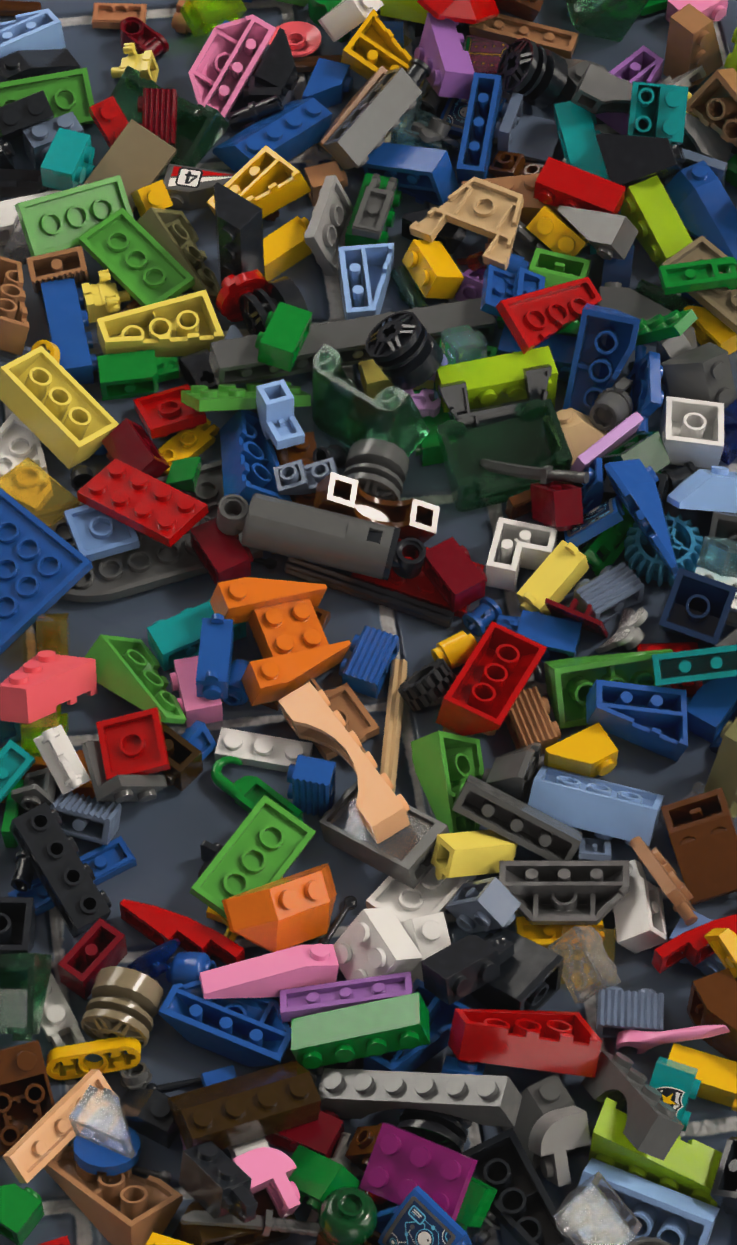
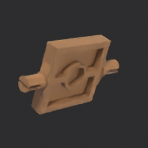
(353, 713)
(666, 878)

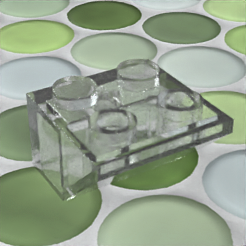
(596, 1215)

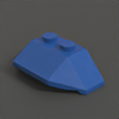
(232, 1027)

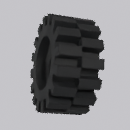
(427, 684)

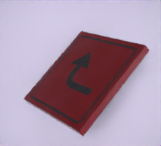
(588, 623)

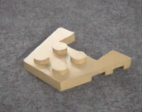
(481, 209)

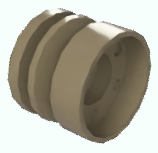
(122, 1005)

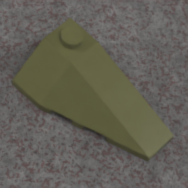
(179, 239)

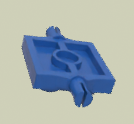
(646, 386)

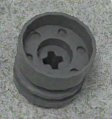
(378, 467)

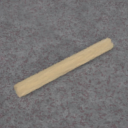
(393, 720)

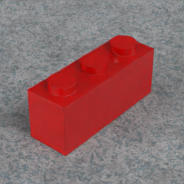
(577, 188)

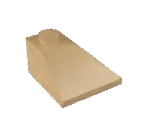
(578, 431)

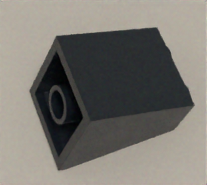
(639, 157)
(526, 977)

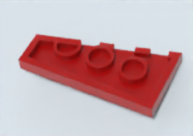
(545, 312)

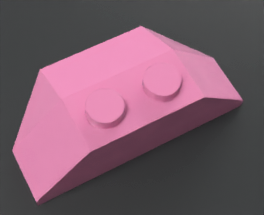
(228, 61)

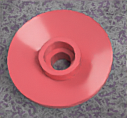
(302, 37)

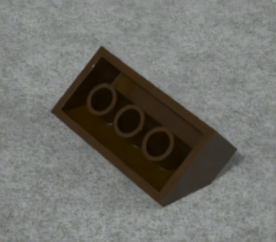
(247, 1106)

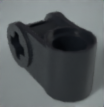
(197, 369)

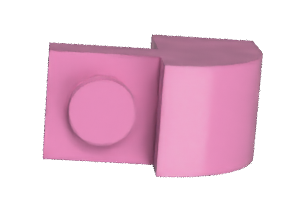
(271, 1170)

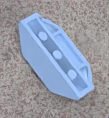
(707, 491)

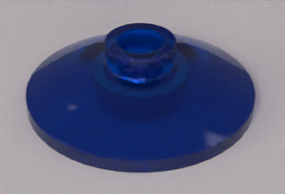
(155, 960)

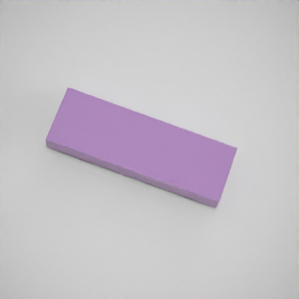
(608, 442)

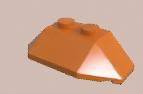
(284, 910)

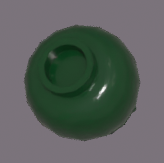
(347, 1216)

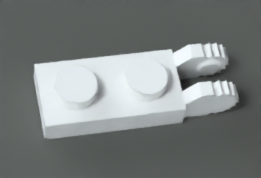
(58, 1017)

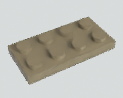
(718, 301)

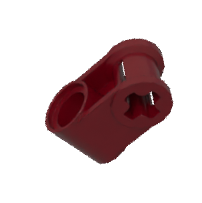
(145, 38)

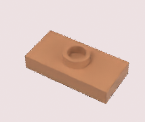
(111, 14)

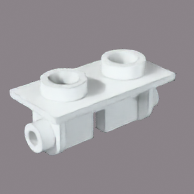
(61, 759)

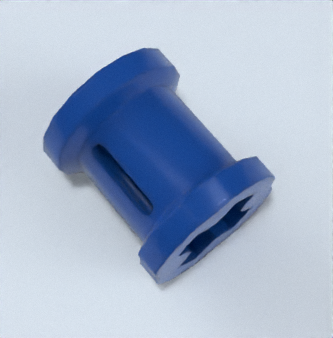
(475, 616)

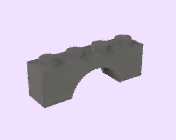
(650, 1121)

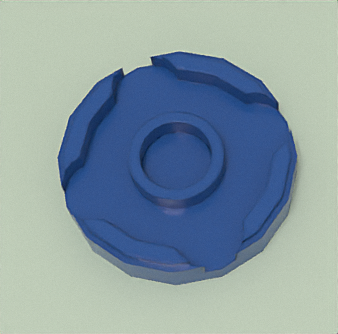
(96, 1158)

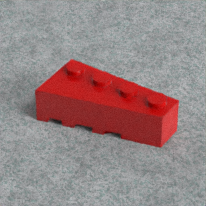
(526, 1040)

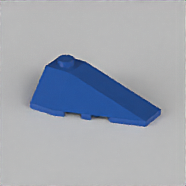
(705, 206)
(600, 353)
(641, 498)

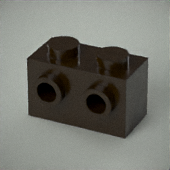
(183, 758)

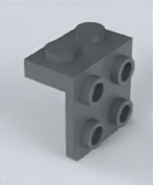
(121, 787)

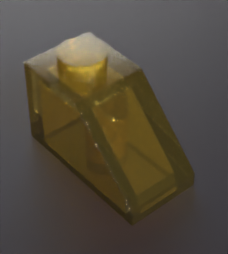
(53, 633)

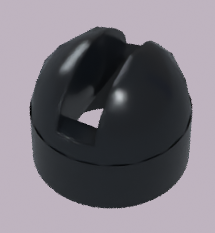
(80, 476)

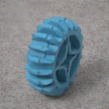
(645, 560)

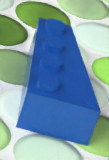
(248, 458)

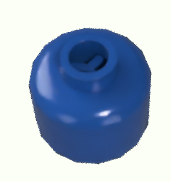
(187, 967)

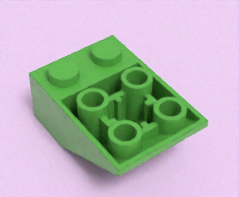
(558, 267)

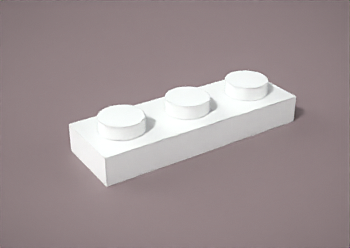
(261, 749)

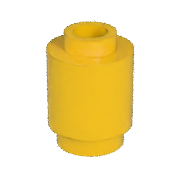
(455, 649)

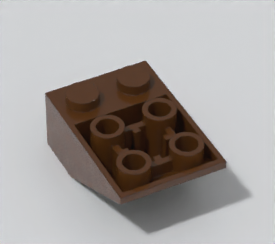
(704, 844)
(715, 1003)
(23, 1091)

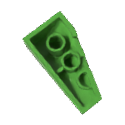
(131, 672)
(442, 767)

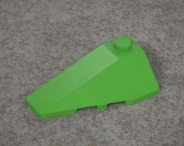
(571, 679)

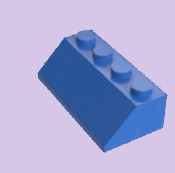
(285, 132)

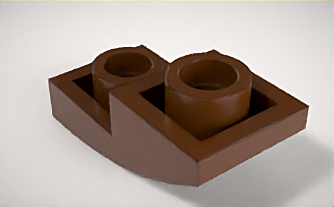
(512, 164)

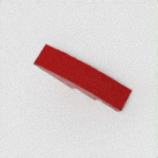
(164, 925)
(690, 944)

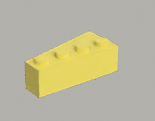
(168, 327)

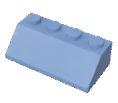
(596, 805)
(659, 1209)

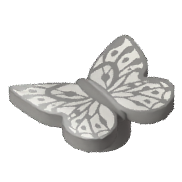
(628, 631)

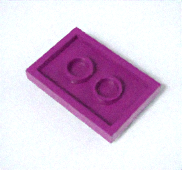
(407, 1161)

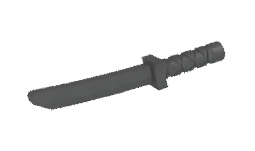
(544, 474)
(265, 1223)

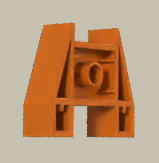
(285, 632)

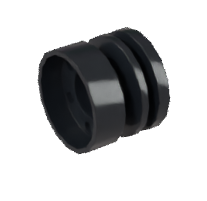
(532, 72)
(259, 303)
(404, 350)
(436, 1127)

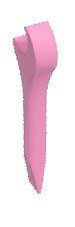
(649, 1039)

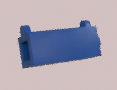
(215, 657)

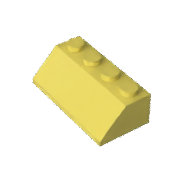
(54, 406)

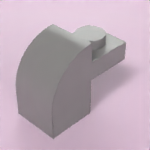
(553, 1135)

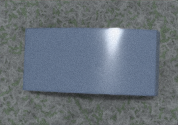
(300, 479)

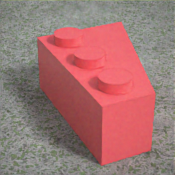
(44, 684)

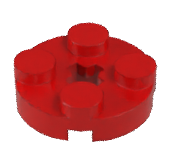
(233, 287)

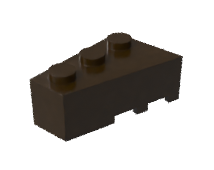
(231, 1235)

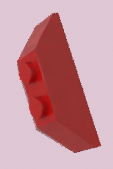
(461, 10)

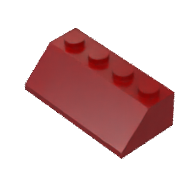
(490, 681)

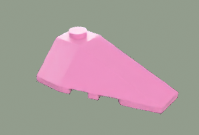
(272, 972)

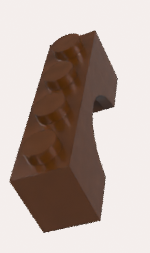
(345, 497)

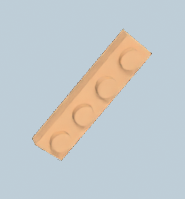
(50, 1133)

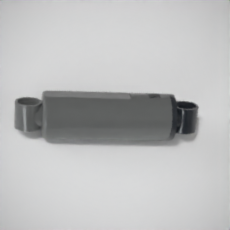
(320, 536)

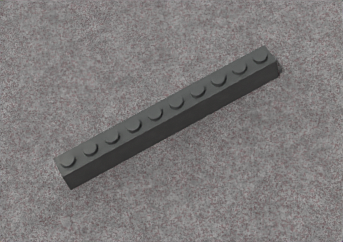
(236, 358)

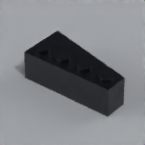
(521, 1198)

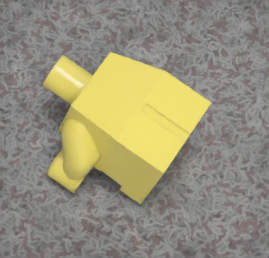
(144, 63)
(103, 298)

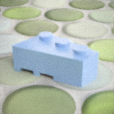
(31, 32)
(364, 277)

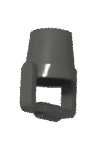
(612, 405)

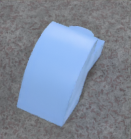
(277, 416)

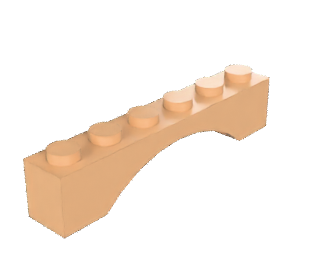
(376, 803)

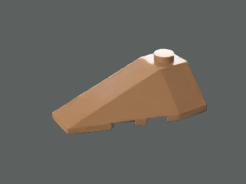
(120, 1205)

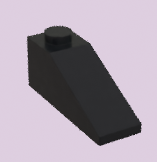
(35, 63)

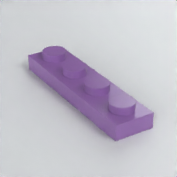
(342, 994)

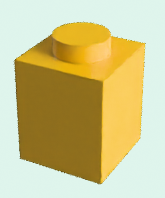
(152, 196)

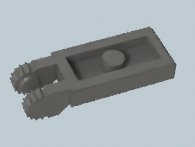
(374, 208)

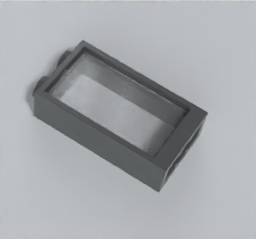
(402, 856)

